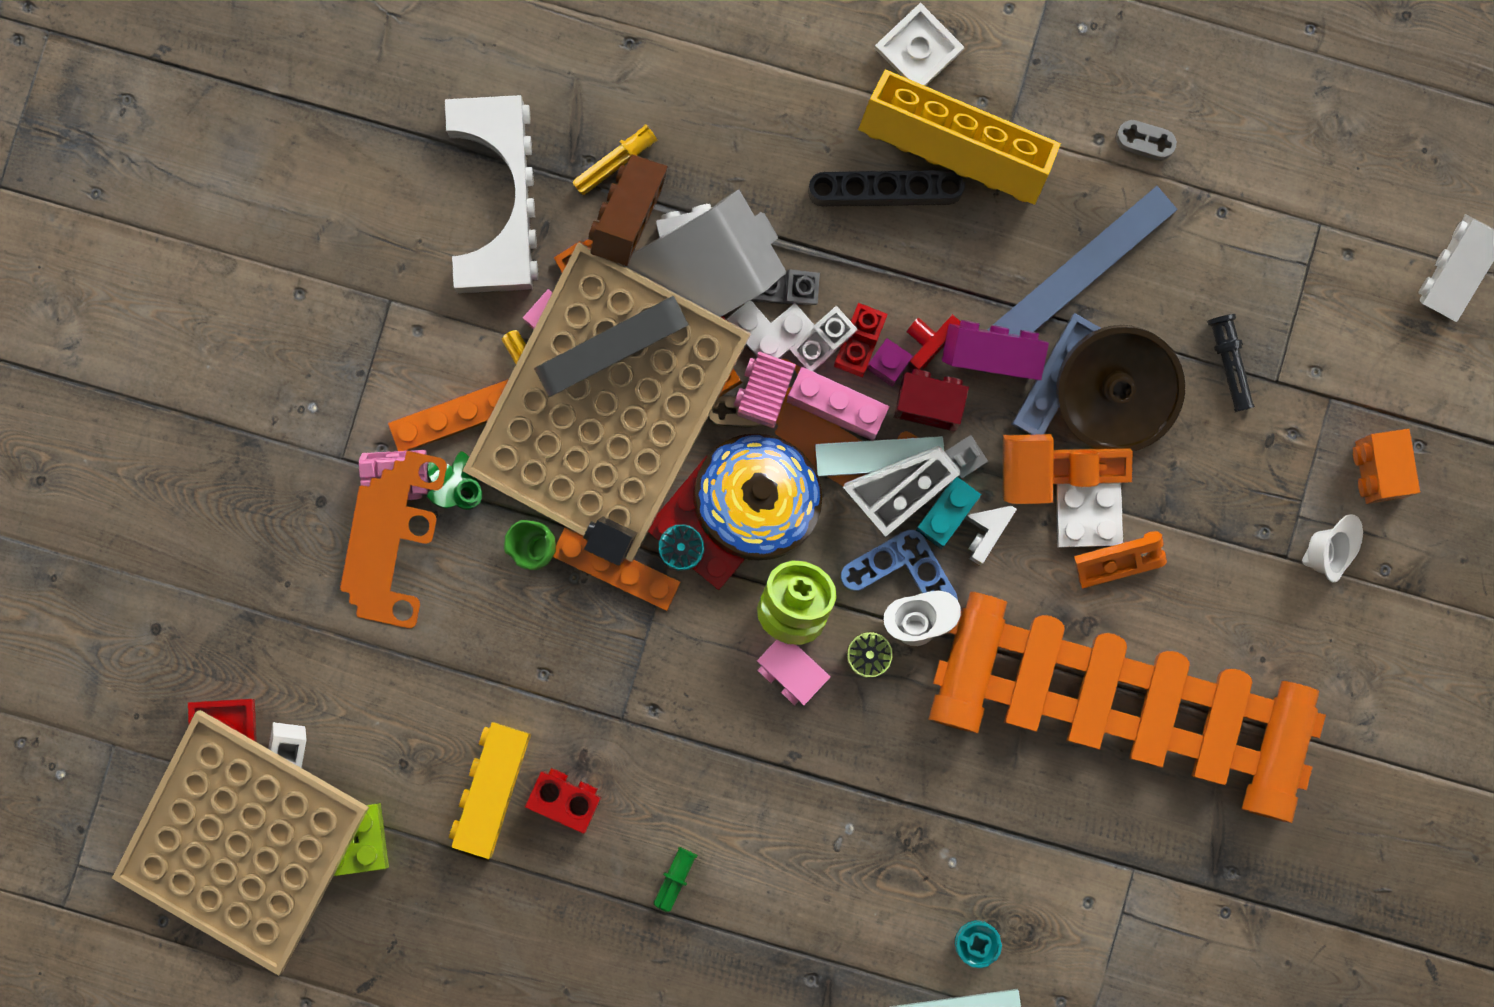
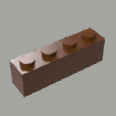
(628, 209)

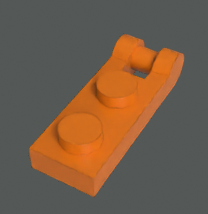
(1121, 560)

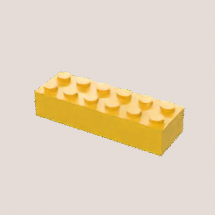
(959, 137)

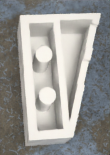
(1459, 269)
(902, 488)

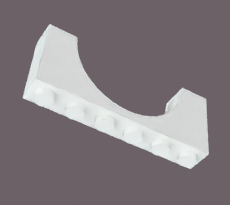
(506, 260)

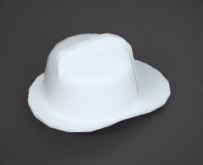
(1335, 548)
(922, 617)

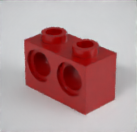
(560, 809)

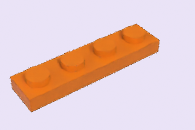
(446, 418)
(629, 576)

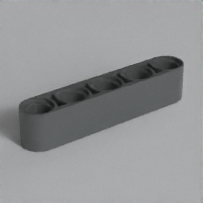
(611, 346)

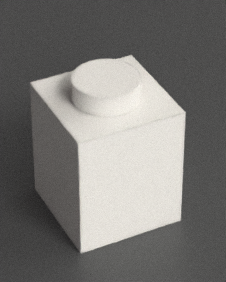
(288, 742)

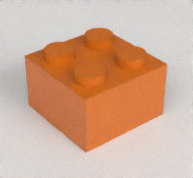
(1386, 466)

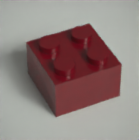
(931, 400)

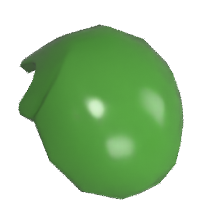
(530, 544)

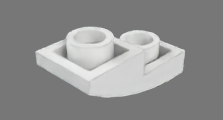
(823, 339)

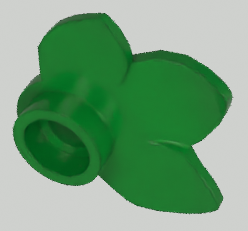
(454, 483)

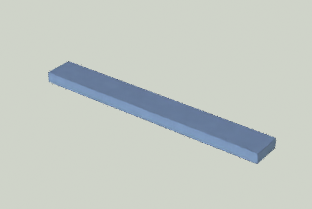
(1089, 263)

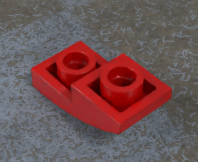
(858, 349)

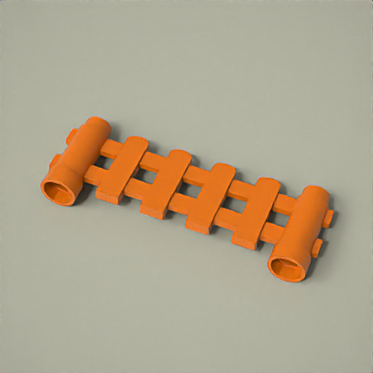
(1275, 768)

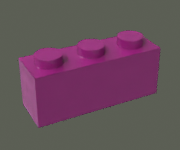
(995, 350)

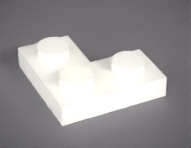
(774, 337)

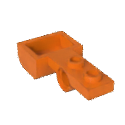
(1034, 466)

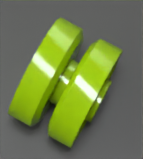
(796, 602)

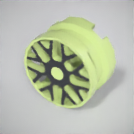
(869, 655)

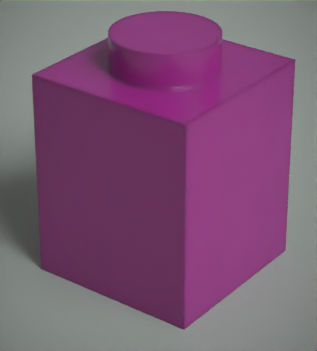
(889, 362)

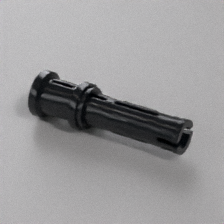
(1243, 400)

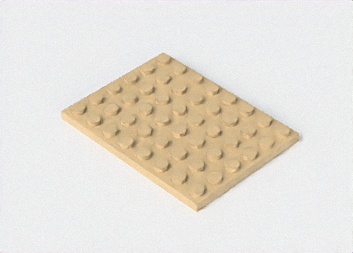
(620, 433)

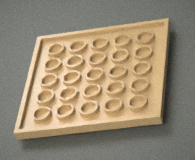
(239, 842)

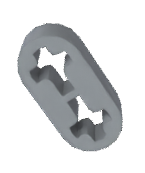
(1143, 147)

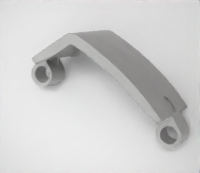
(715, 258)

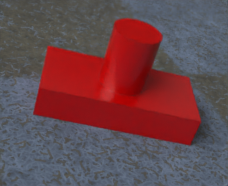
(931, 341)

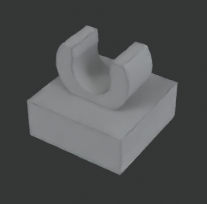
(967, 456)

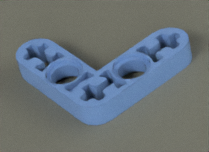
(899, 558)

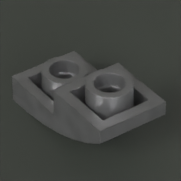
(792, 288)

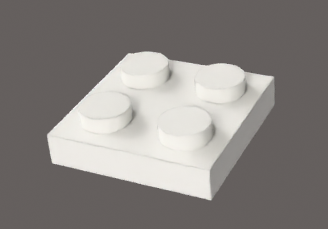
(919, 46)
(1089, 515)

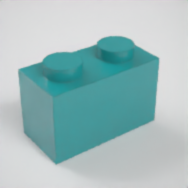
(948, 512)

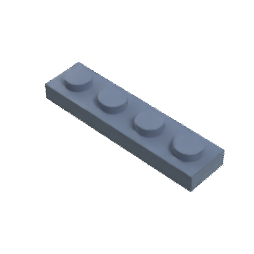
(1041, 400)

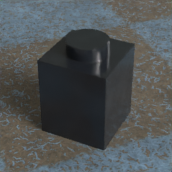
(609, 540)

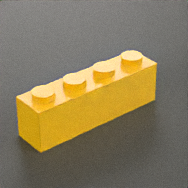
(490, 791)

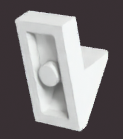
(993, 524)

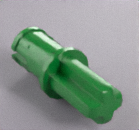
(674, 879)

